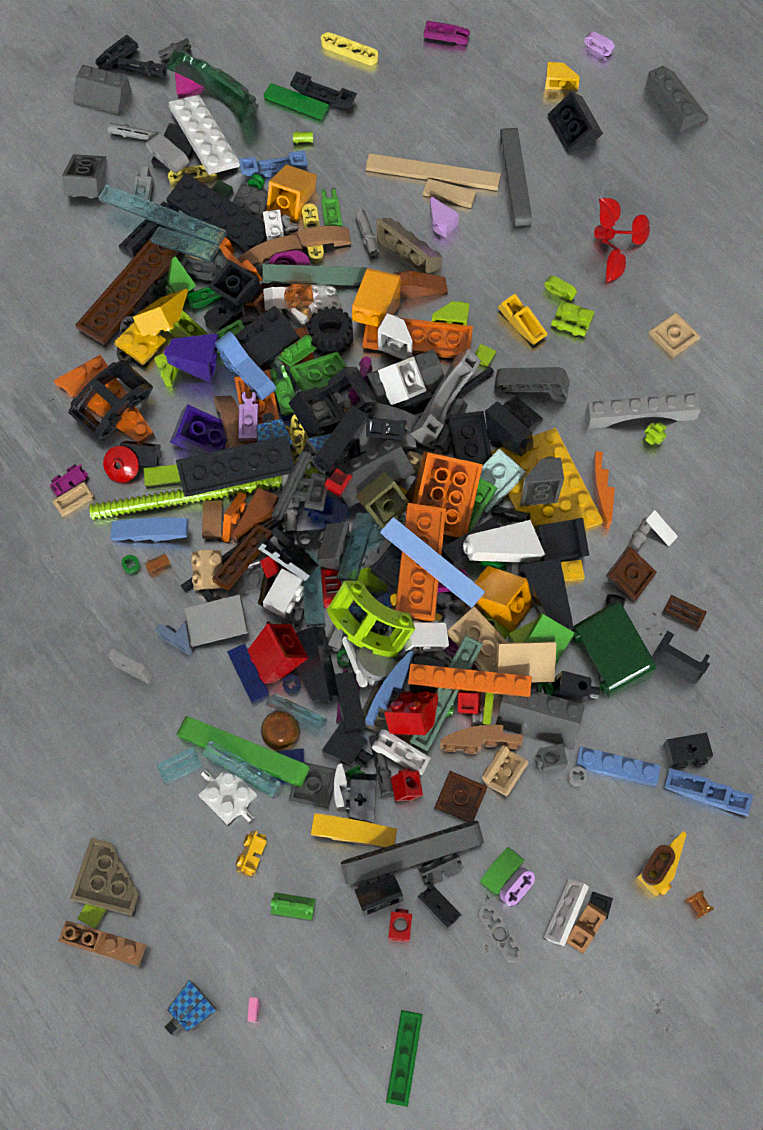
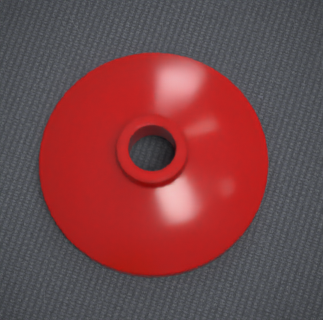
(128, 461)

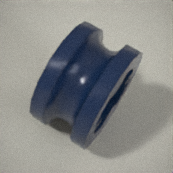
(287, 679)

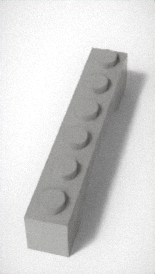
(675, 407)
(433, 416)

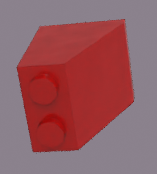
(276, 652)

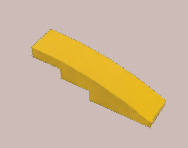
(353, 831)

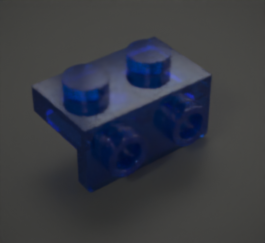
(333, 512)

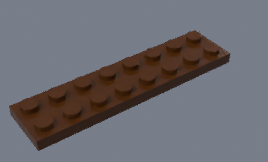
(125, 292)

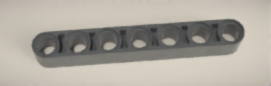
(515, 177)
(412, 852)

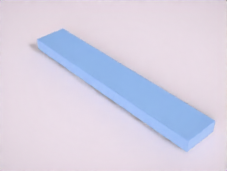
(432, 562)

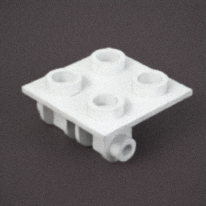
(324, 296)

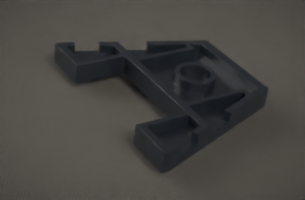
(290, 557)

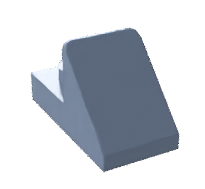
(179, 639)

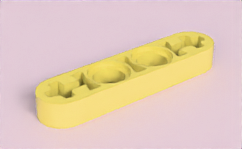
(332, 41)
(312, 220)

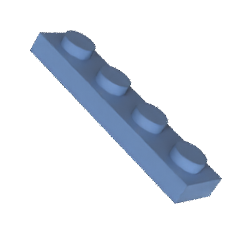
(618, 766)

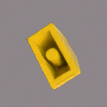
(561, 77)

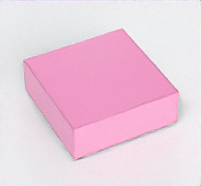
(253, 1009)

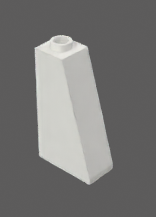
(505, 544)

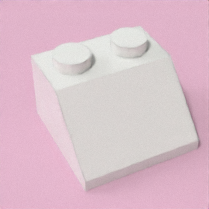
(394, 337)
(402, 380)

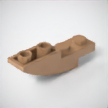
(472, 738)
(102, 943)

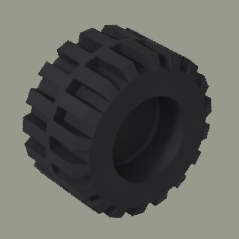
(330, 319)

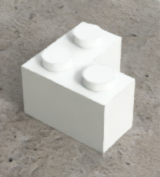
(284, 593)
(426, 638)

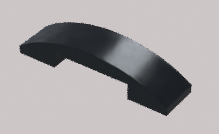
(340, 99)

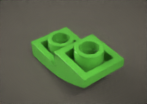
(502, 870)

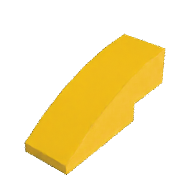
(522, 319)

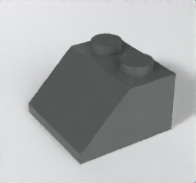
(333, 545)

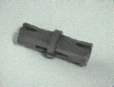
(167, 52)

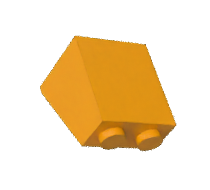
(290, 191)
(376, 297)
(505, 597)

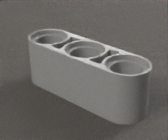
(167, 153)

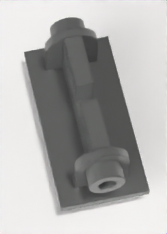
(447, 863)

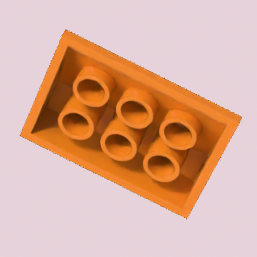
(448, 485)

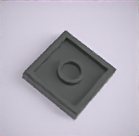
(316, 789)

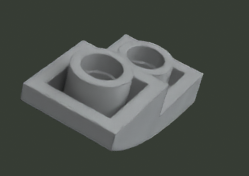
(369, 561)

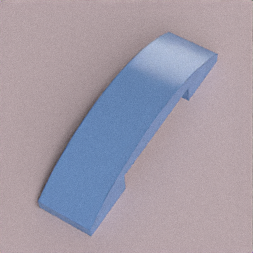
(271, 167)

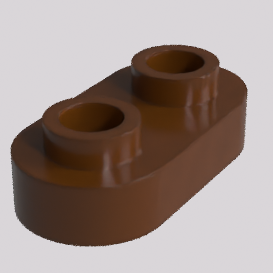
(657, 865)

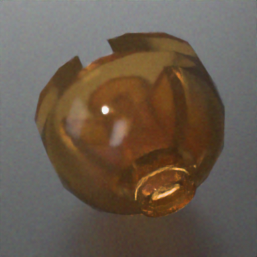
(280, 731)

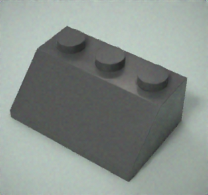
(101, 89)
(543, 483)

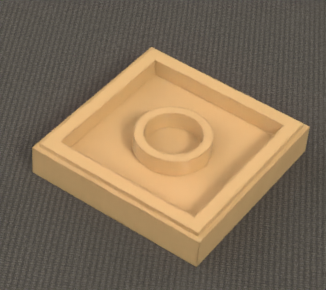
(674, 335)

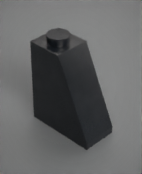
(507, 430)

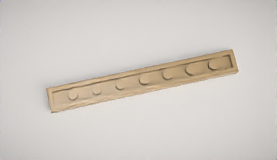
(433, 171)

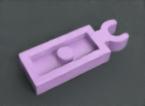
(248, 418)

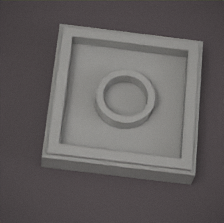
(130, 666)

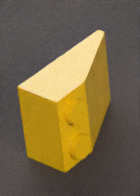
(161, 313)

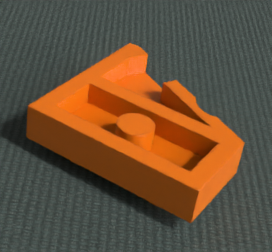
(233, 515)

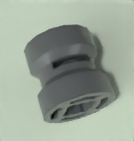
(295, 617)

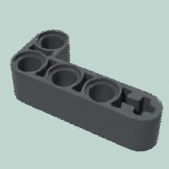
(534, 380)

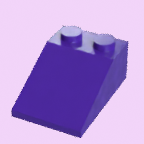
(198, 431)

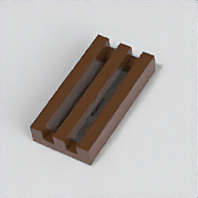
(696, 625)

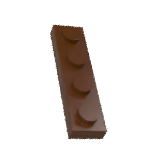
(241, 558)

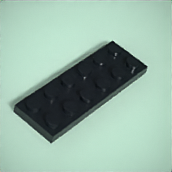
(211, 207)
(235, 466)

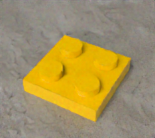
(137, 346)

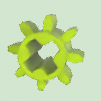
(655, 433)

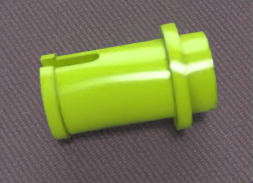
(302, 137)

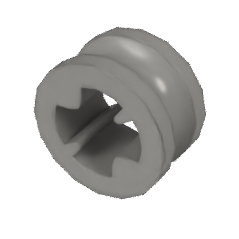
(477, 719)
(578, 782)

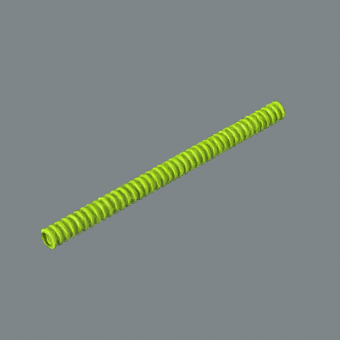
(177, 497)

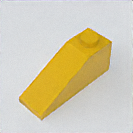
(664, 886)

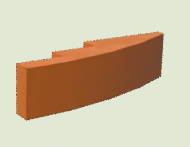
(603, 494)

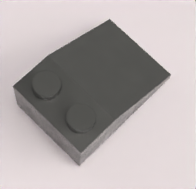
(84, 175)

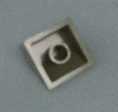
(383, 500)

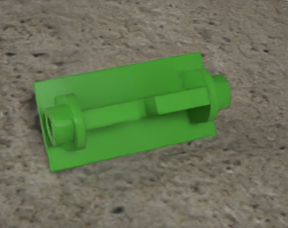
(297, 351)
(292, 906)

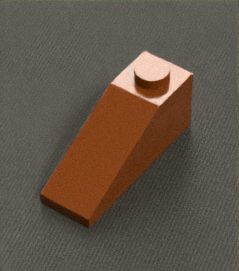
(421, 284)
(258, 512)

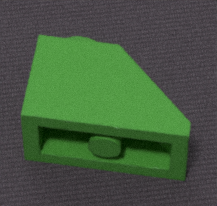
(178, 277)

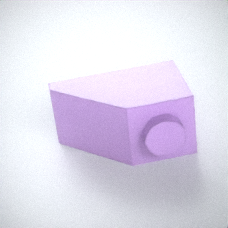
(443, 218)

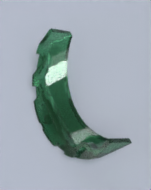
(216, 81)

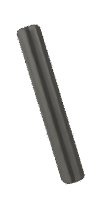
(291, 485)

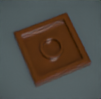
(631, 573)
(460, 797)

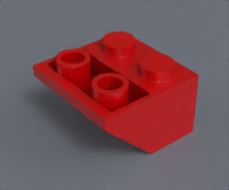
(412, 713)

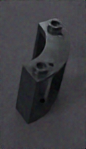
(140, 392)
(302, 400)

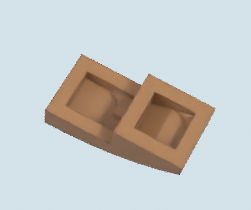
(212, 519)
(586, 927)

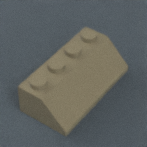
(407, 246)

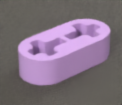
(599, 43)
(517, 886)

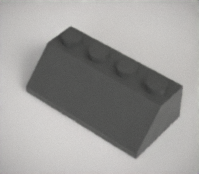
(675, 98)
(430, 371)
(367, 467)
(542, 717)

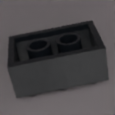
(574, 122)
(267, 337)

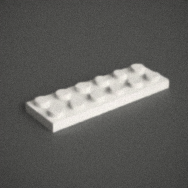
(203, 134)

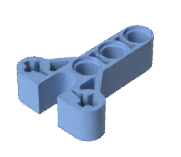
(240, 363)

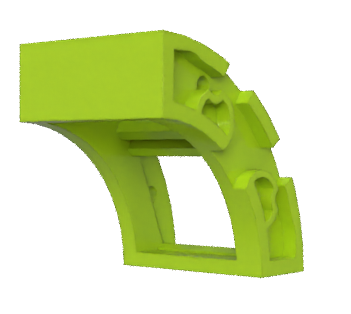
(360, 633)

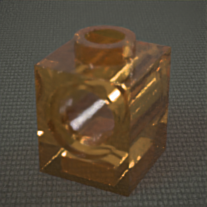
(304, 292)

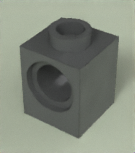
(555, 750)

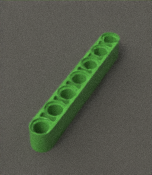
(260, 757)

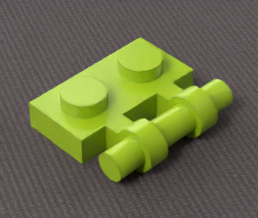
(575, 315)

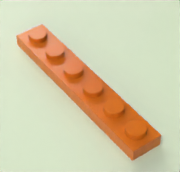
(470, 680)

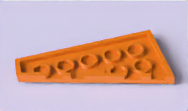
(132, 422)

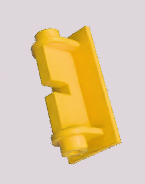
(246, 860)

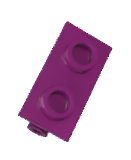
(62, 483)

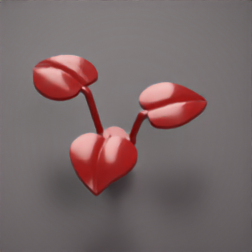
(609, 213)

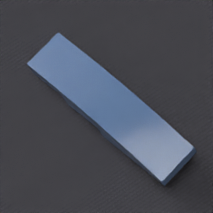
(149, 528)
(393, 683)
(709, 792)

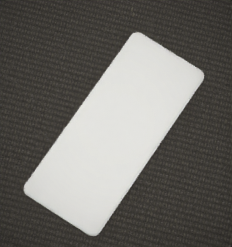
(661, 528)

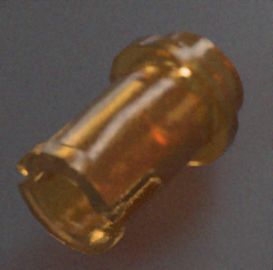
(157, 563)

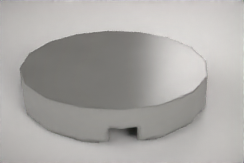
(374, 665)

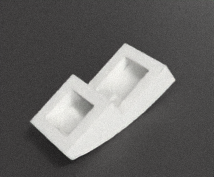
(339, 783)

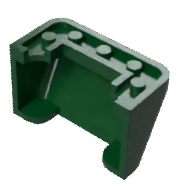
(615, 649)

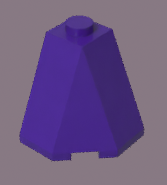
(194, 355)

